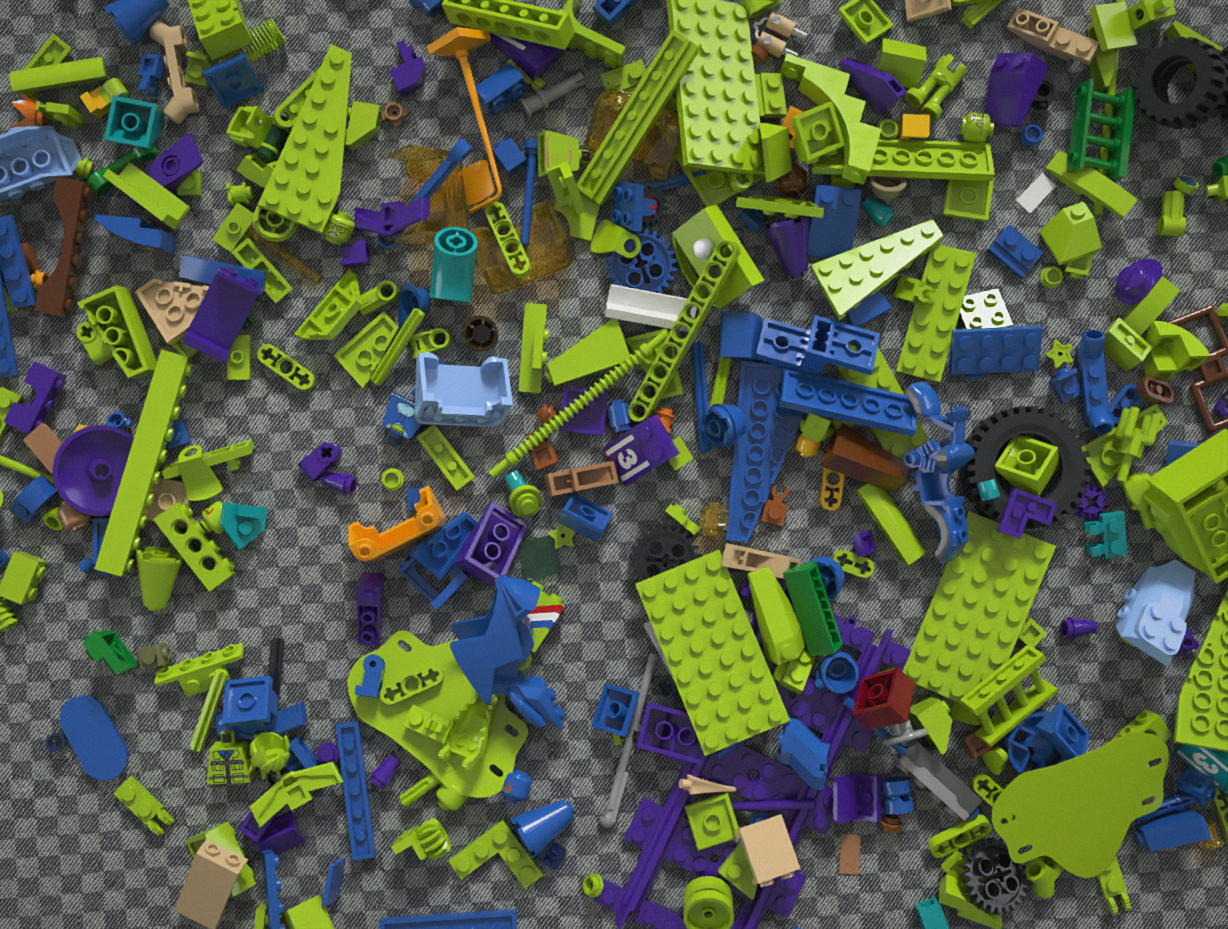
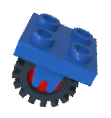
(637, 205)

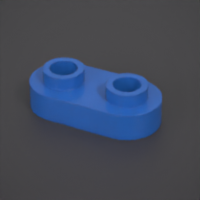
(1121, 401)

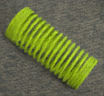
(264, 47)

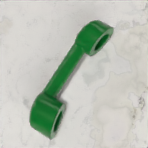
(101, 185)

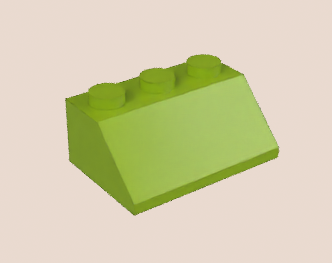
(224, 835)

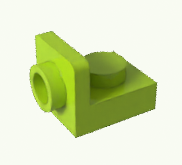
(197, 62)

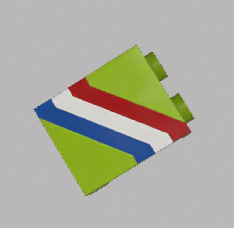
(544, 615)

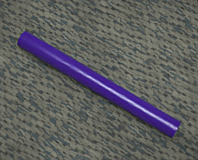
(774, 805)

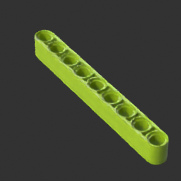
(692, 325)

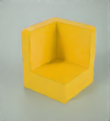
(913, 126)

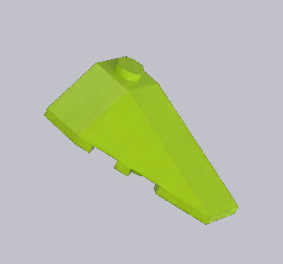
(776, 618)

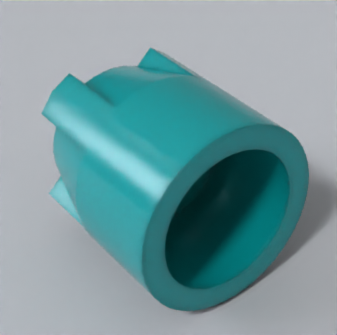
(514, 480)
(988, 490)

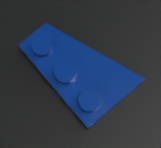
(441, 548)

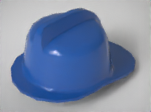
(411, 298)

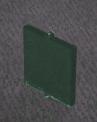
(539, 557)

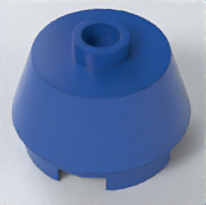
(724, 424)

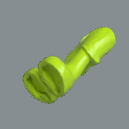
(939, 76)

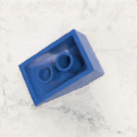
(837, 228)

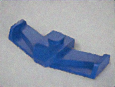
(286, 720)

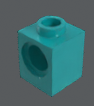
(931, 914)

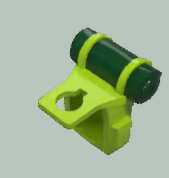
(256, 129)

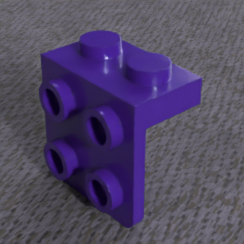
(856, 797)

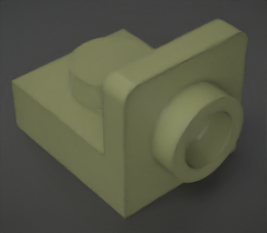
(154, 656)

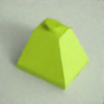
(1071, 234)

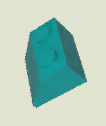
(134, 122)

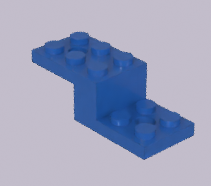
(821, 344)

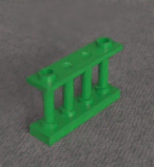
(1120, 126)

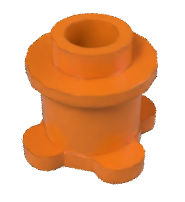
(666, 417)

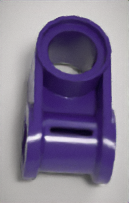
(317, 462)

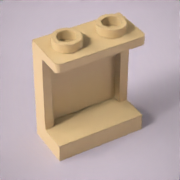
(768, 850)

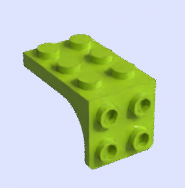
(592, 43)

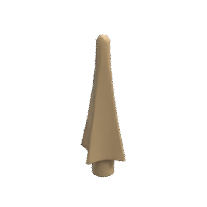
(697, 786)

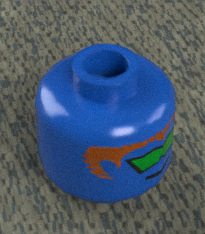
(516, 786)

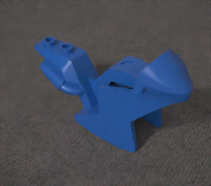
(497, 644)

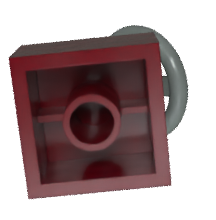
(886, 701)

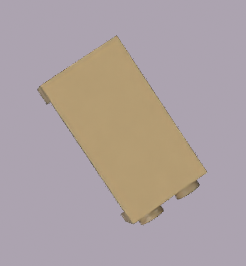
(209, 884)

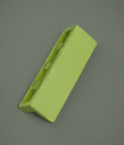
(149, 194)

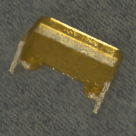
(447, 204)

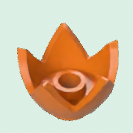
(32, 116)

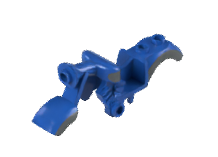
(936, 465)

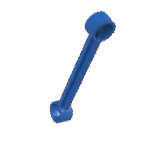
(455, 156)

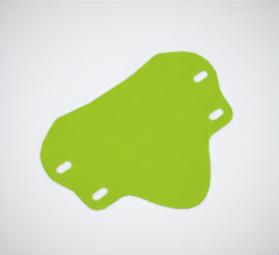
(443, 701)
(1083, 805)

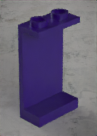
(222, 313)

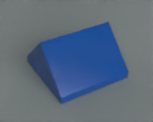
(739, 335)
(584, 517)
(615, 710)
(1064, 732)

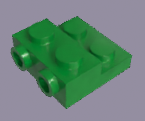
(109, 647)

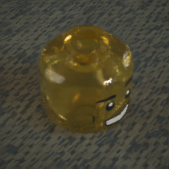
(714, 518)

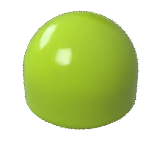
(47, 518)

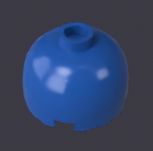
(831, 575)

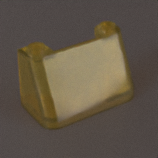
(659, 145)
(546, 251)

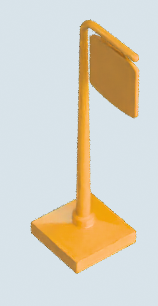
(476, 176)

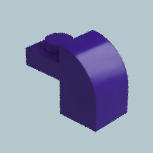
(410, 75)

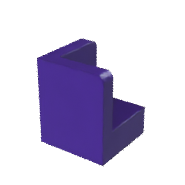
(356, 255)

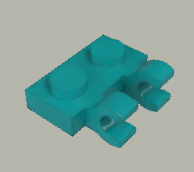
(1113, 535)

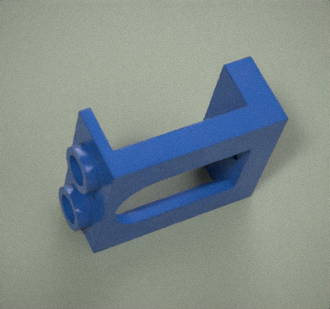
(437, 600)

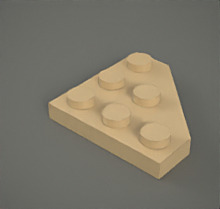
(171, 306)

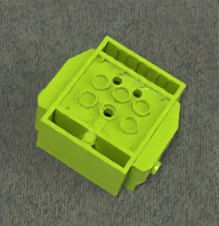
(1192, 506)

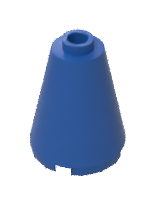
(136, 16)
(542, 825)

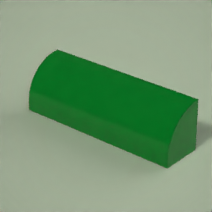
(813, 609)

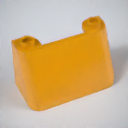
(371, 546)

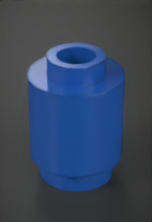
(619, 416)

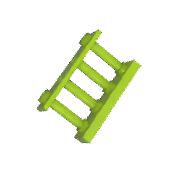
(998, 684)

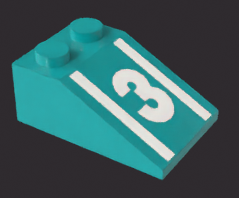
(1206, 761)

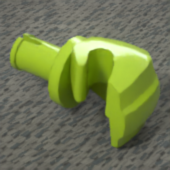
(1135, 488)

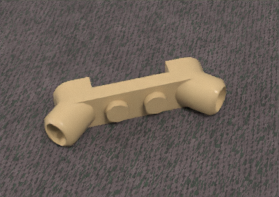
(184, 98)

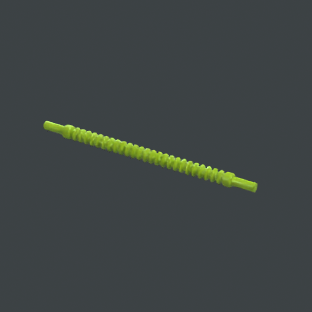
(512, 458)

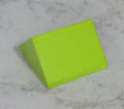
(902, 61)
(775, 150)
(308, 915)

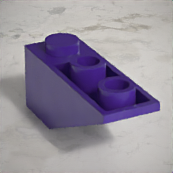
(876, 85)
(370, 607)

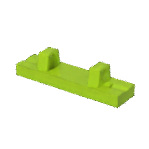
(229, 453)

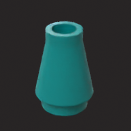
(879, 212)

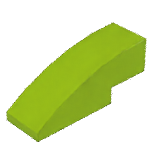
(1102, 64)
(256, 170)
(1147, 310)
(953, 895)

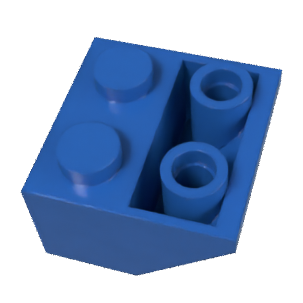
(501, 89)

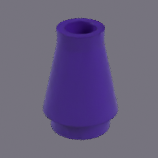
(341, 482)
(1074, 627)
(385, 772)

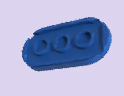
(94, 737)

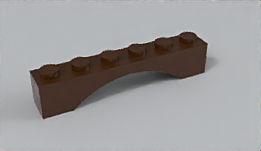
(72, 201)

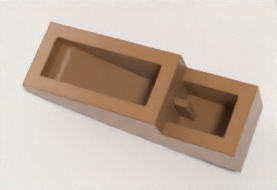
(581, 478)

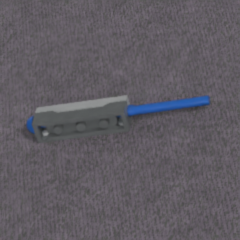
(933, 774)

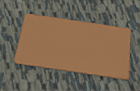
(849, 854)

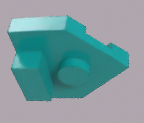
(242, 522)

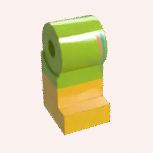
(100, 99)

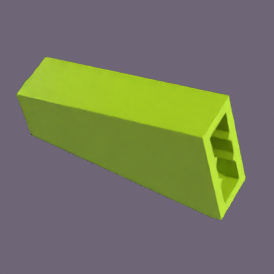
(590, 356)

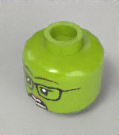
(976, 127)
(339, 228)

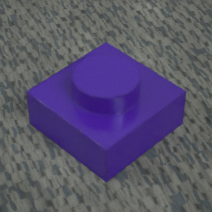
(864, 543)

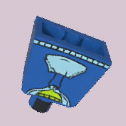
(400, 419)

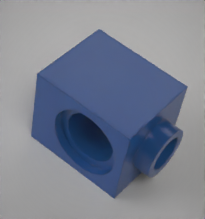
(509, 156)

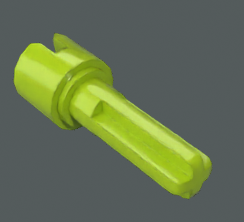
(424, 785)

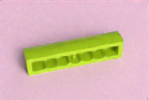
(58, 75)
(891, 522)

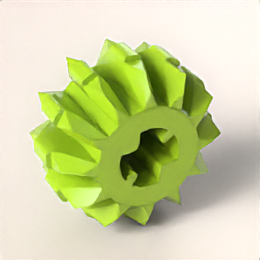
(433, 839)

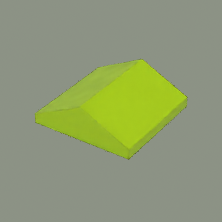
(865, 20)

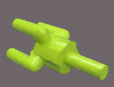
(1134, 439)

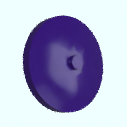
(91, 468)

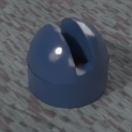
(52, 746)

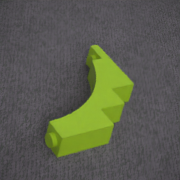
(826, 85)

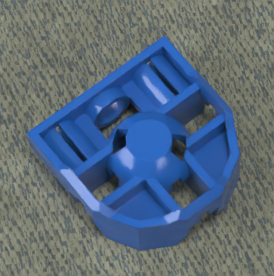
(1018, 753)

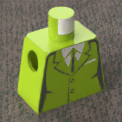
(1155, 14)

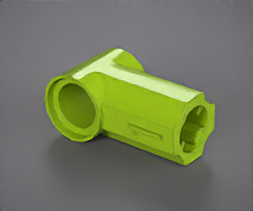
(1171, 219)
(375, 297)

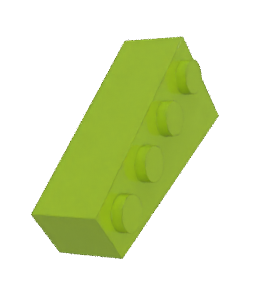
(121, 329)

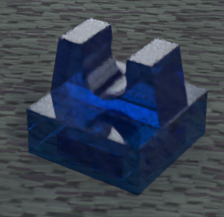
(552, 855)

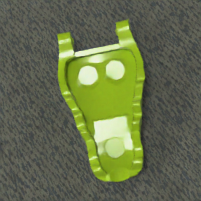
(469, 732)

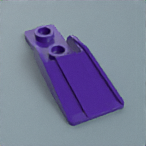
(174, 164)

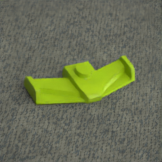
(295, 790)

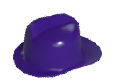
(1137, 280)

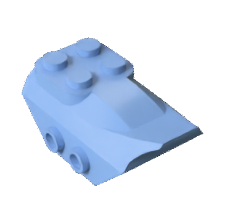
(34, 158)
(1158, 610)

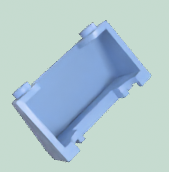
(462, 393)

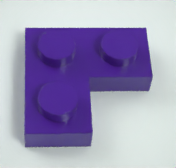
(1022, 507)

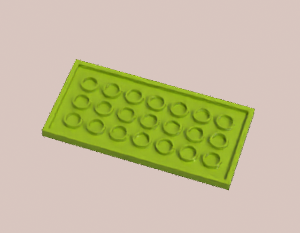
(719, 89)
(977, 609)
(712, 652)

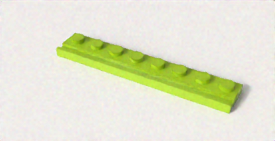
(638, 117)

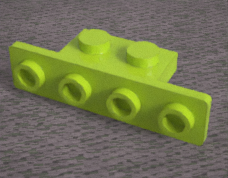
(532, 348)
(197, 673)

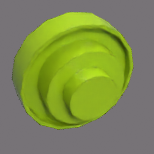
(525, 500)

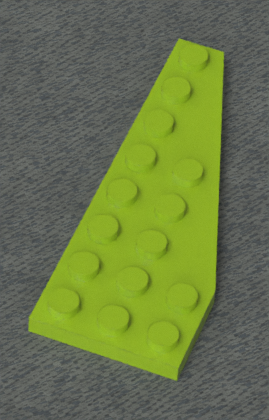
(311, 163)
(1204, 695)

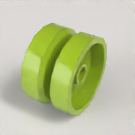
(708, 904)

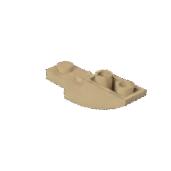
(1051, 38)

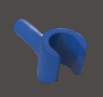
(87, 565)

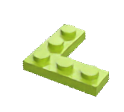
(497, 840)

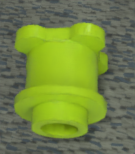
(239, 193)

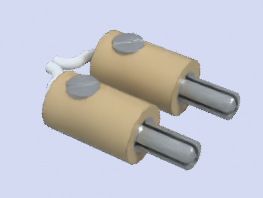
(781, 26)

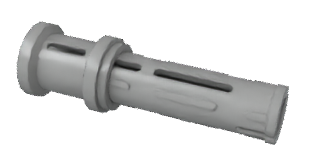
(543, 98)

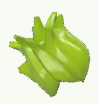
(269, 753)

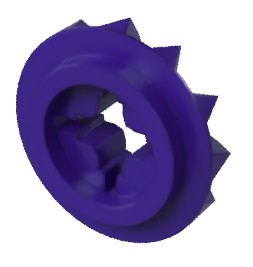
(1100, 502)

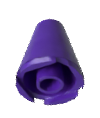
(790, 244)

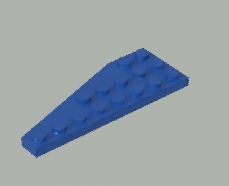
(761, 448)

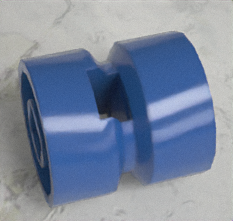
(897, 795)

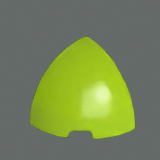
(1172, 351)

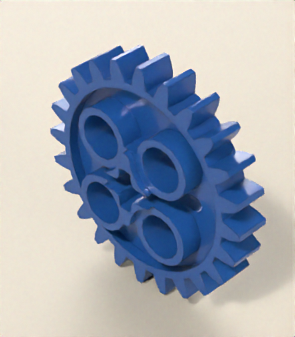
(660, 257)

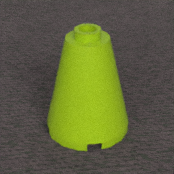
(157, 575)

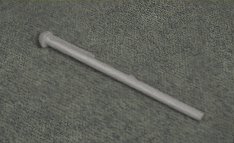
(621, 776)

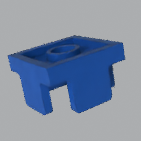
(249, 703)

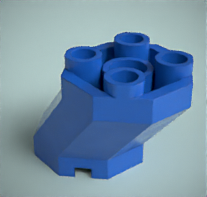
(804, 753)

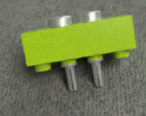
(695, 244)

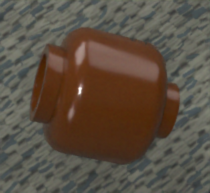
(794, 182)

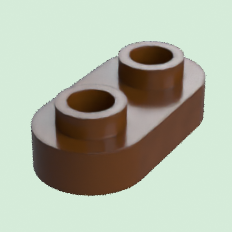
(1155, 390)

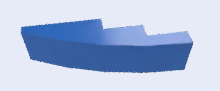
(205, 269)

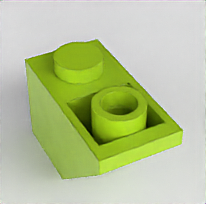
(363, 124)

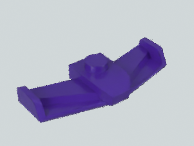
(392, 218)

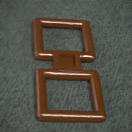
(1212, 369)

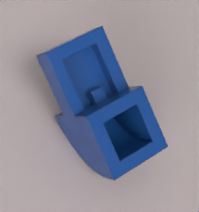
(33, 499)

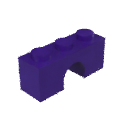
(47, 384)

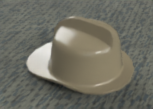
(887, 187)

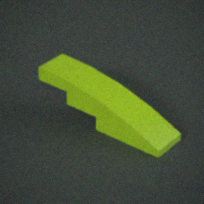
(1092, 185)
(253, 258)

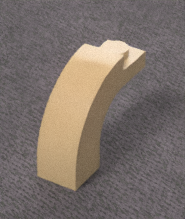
(752, 560)

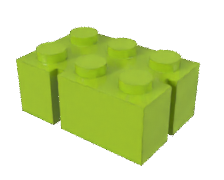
(220, 26)

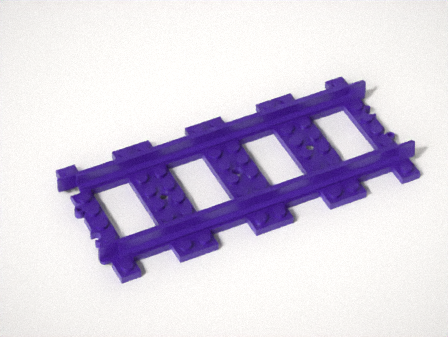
(667, 832)

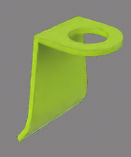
(611, 238)
(197, 476)

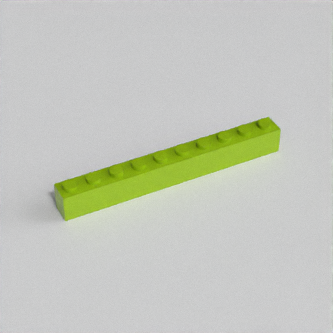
(144, 463)

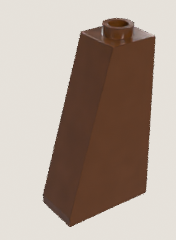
(864, 460)

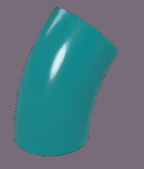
(453, 265)

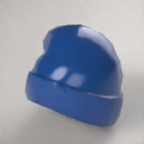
(842, 676)

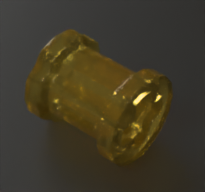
(1215, 841)

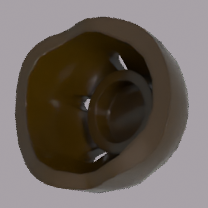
(480, 333)

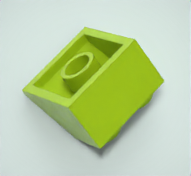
(1028, 464)
(935, 717)

